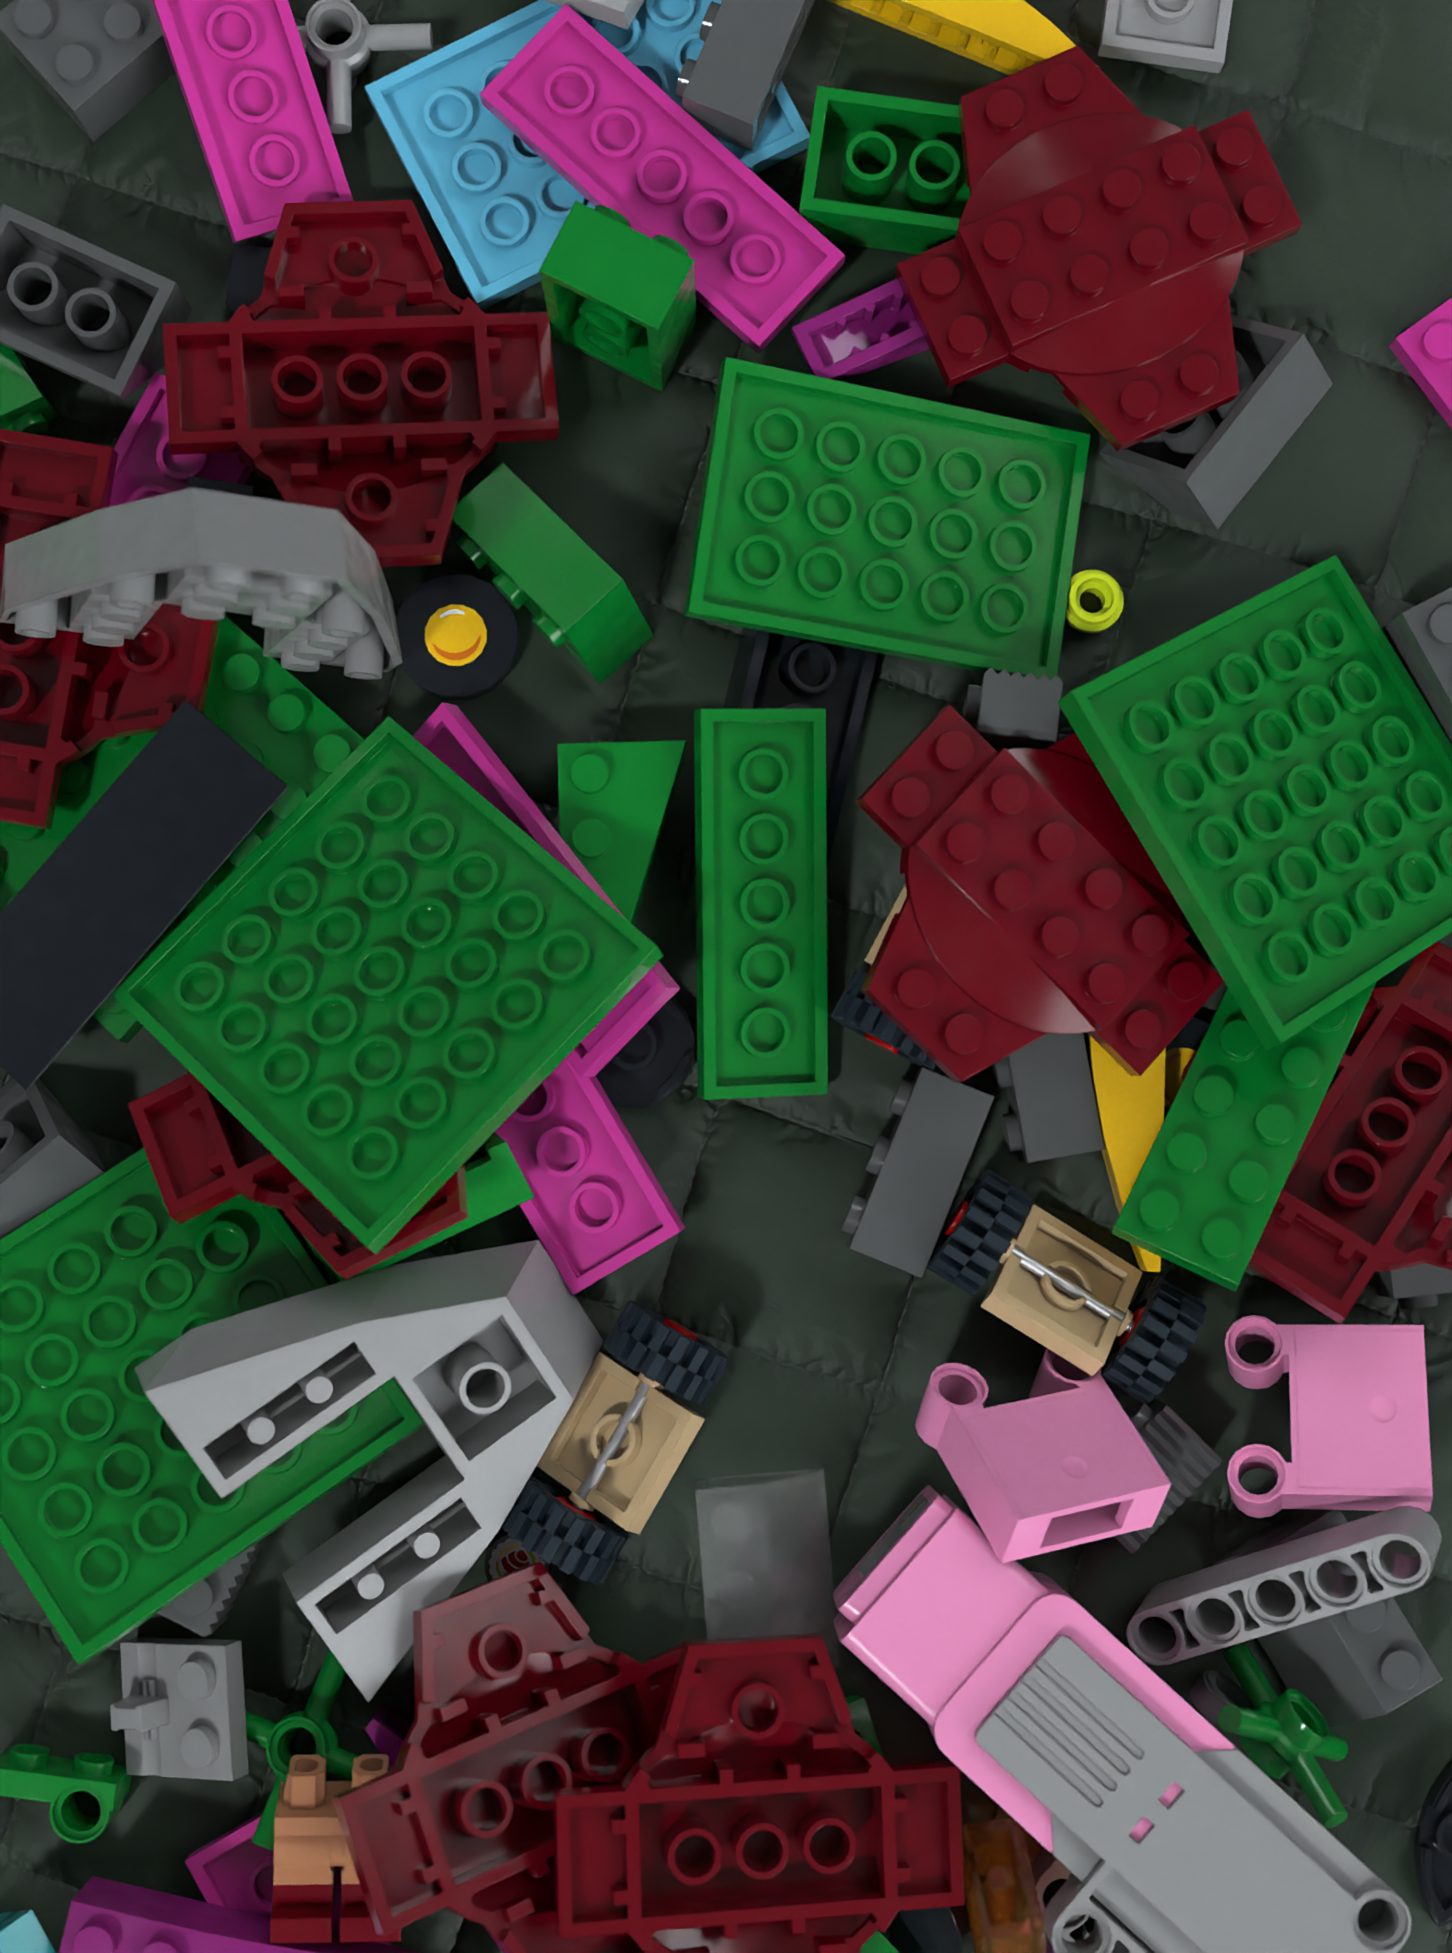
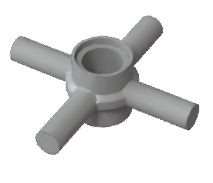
(351, 57)

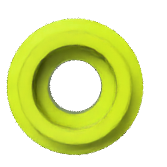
(1106, 589)

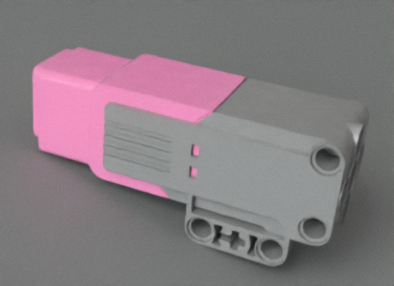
(1100, 1760)

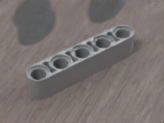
(1300, 1565)

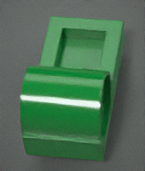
(34, 1775)

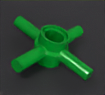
(1284, 1735)
(278, 1736)

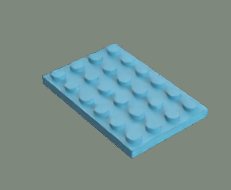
(488, 188)

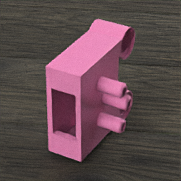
(1352, 1414)
(1042, 1466)

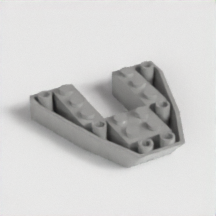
(213, 554)
(481, 1351)

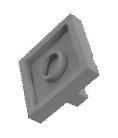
(182, 1708)

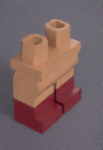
(309, 1849)

